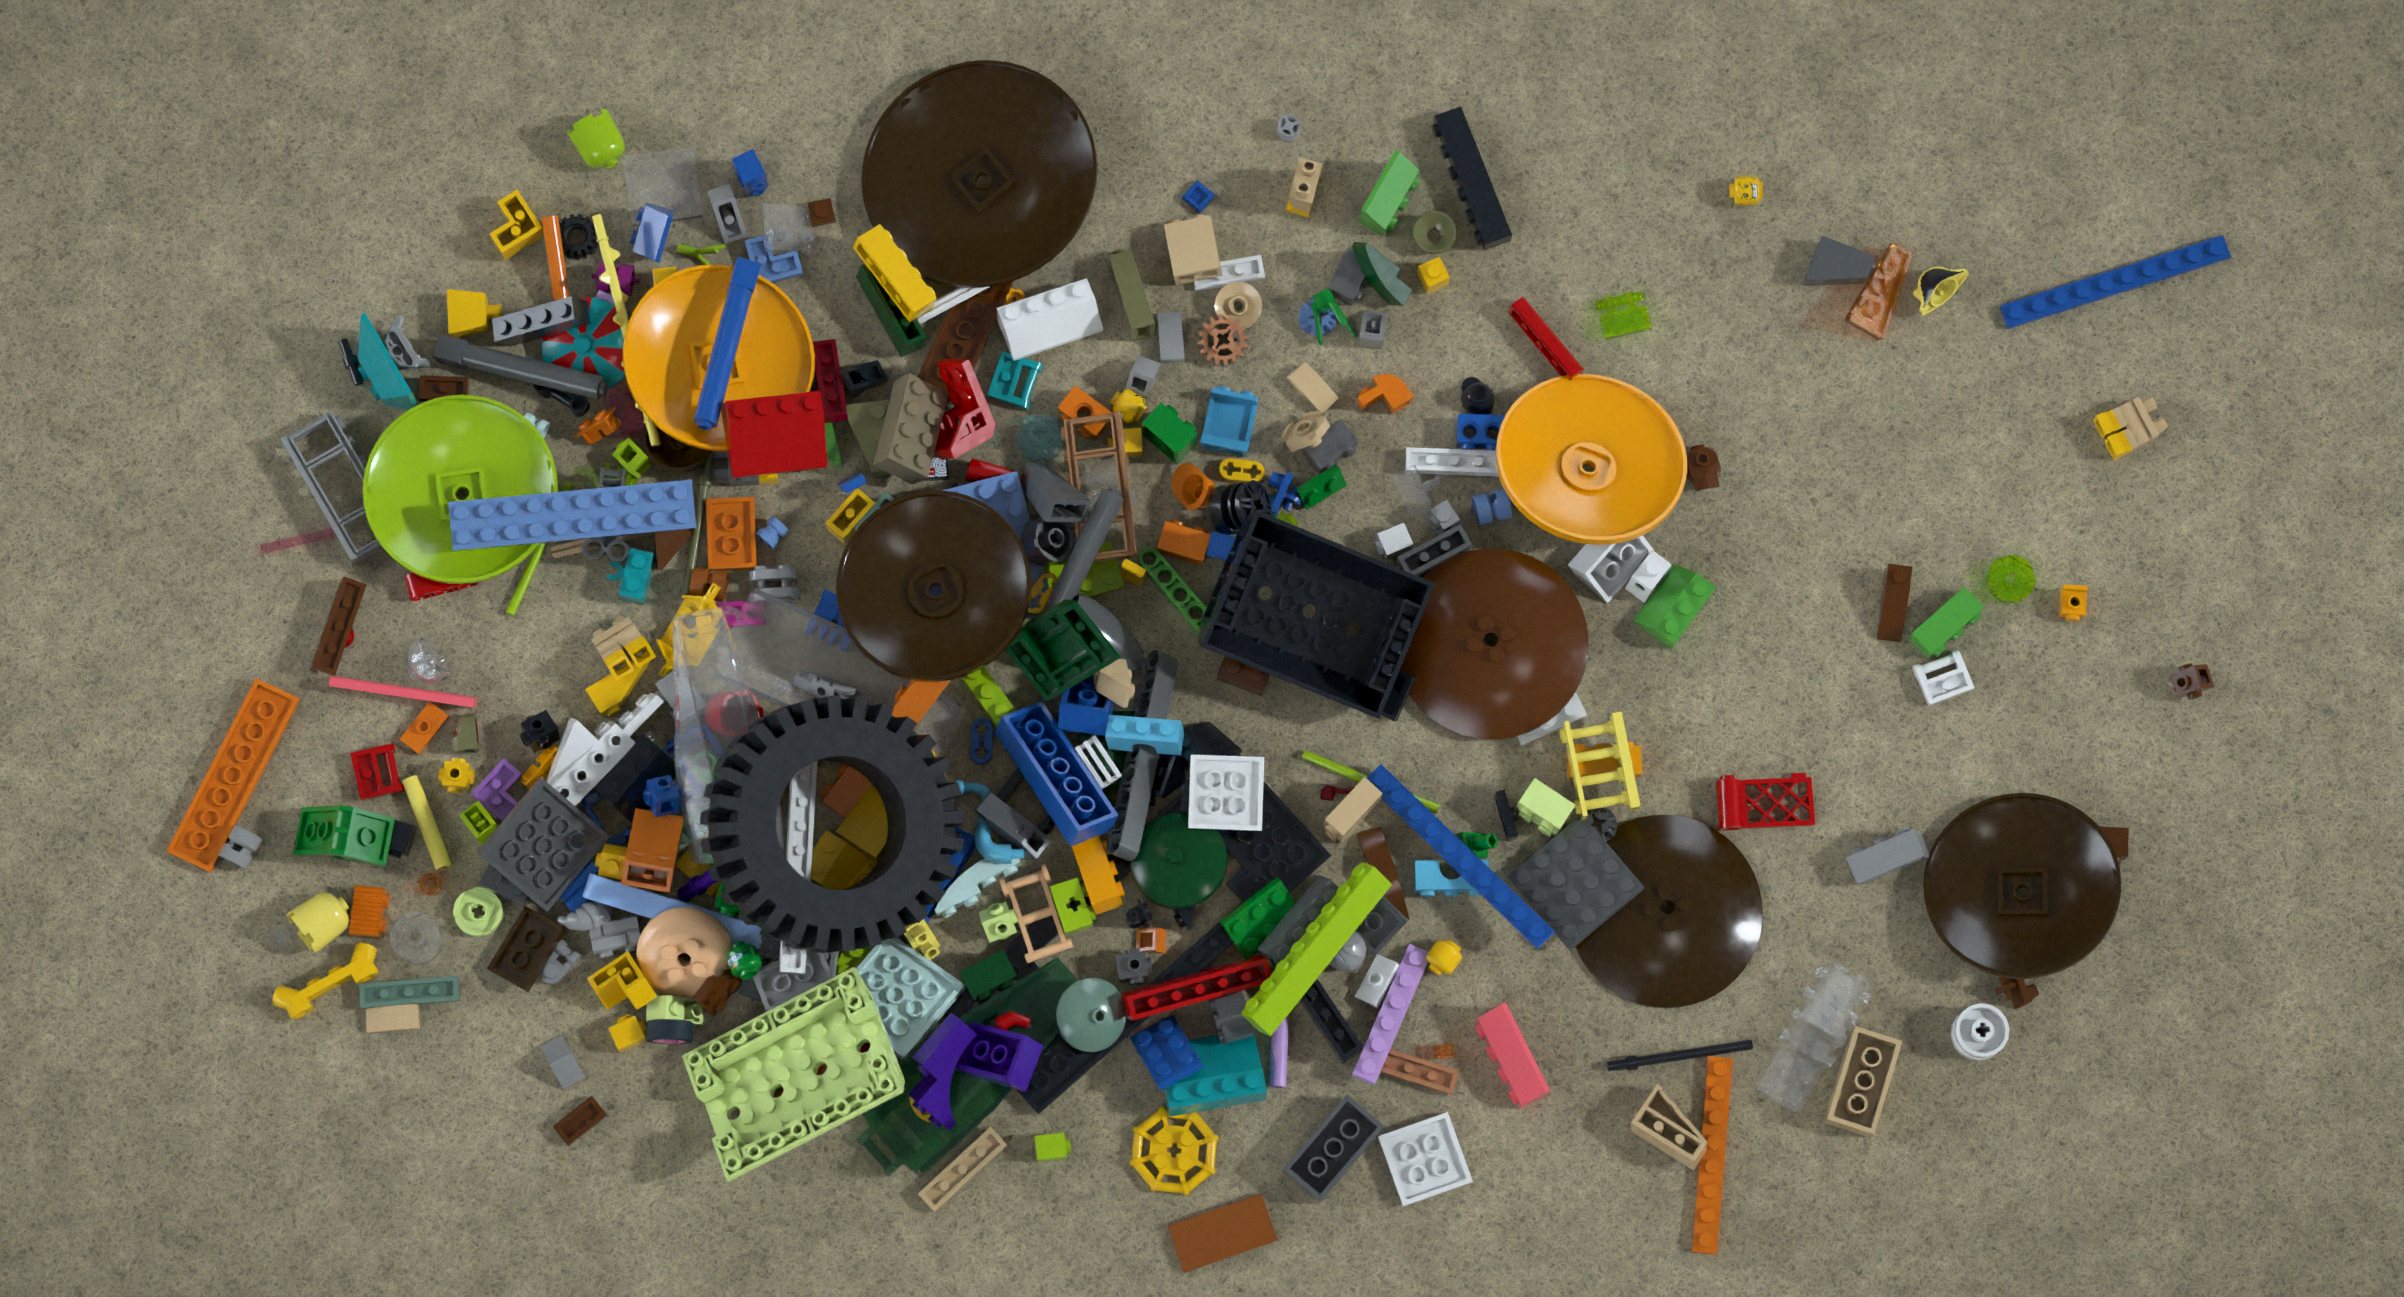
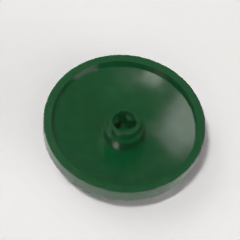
(1179, 863)

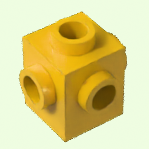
(460, 783)

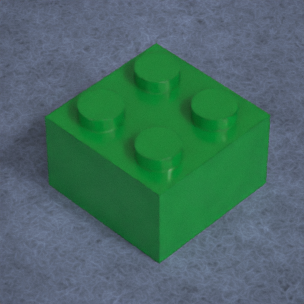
(1169, 432)

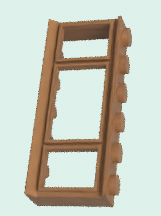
(1124, 483)

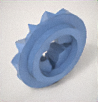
(1308, 325)

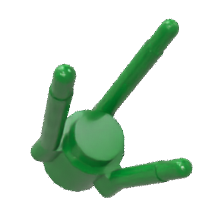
(1325, 301)

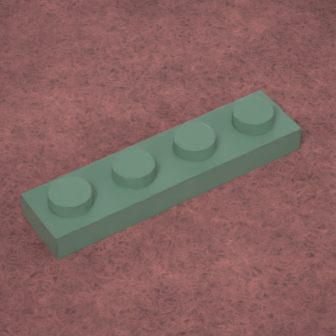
(409, 992)

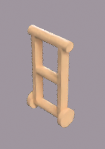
(1008, 890)

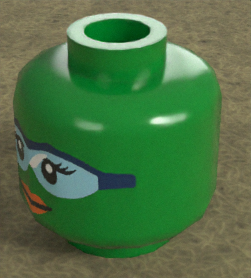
(743, 960)

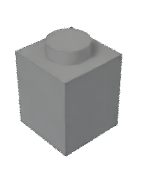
(1143, 376)

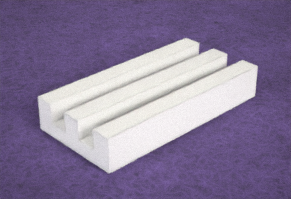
(1087, 744)

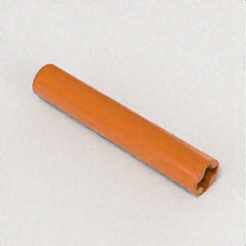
(555, 257)

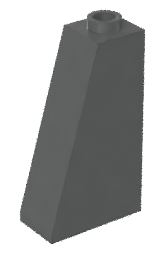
(1053, 495)

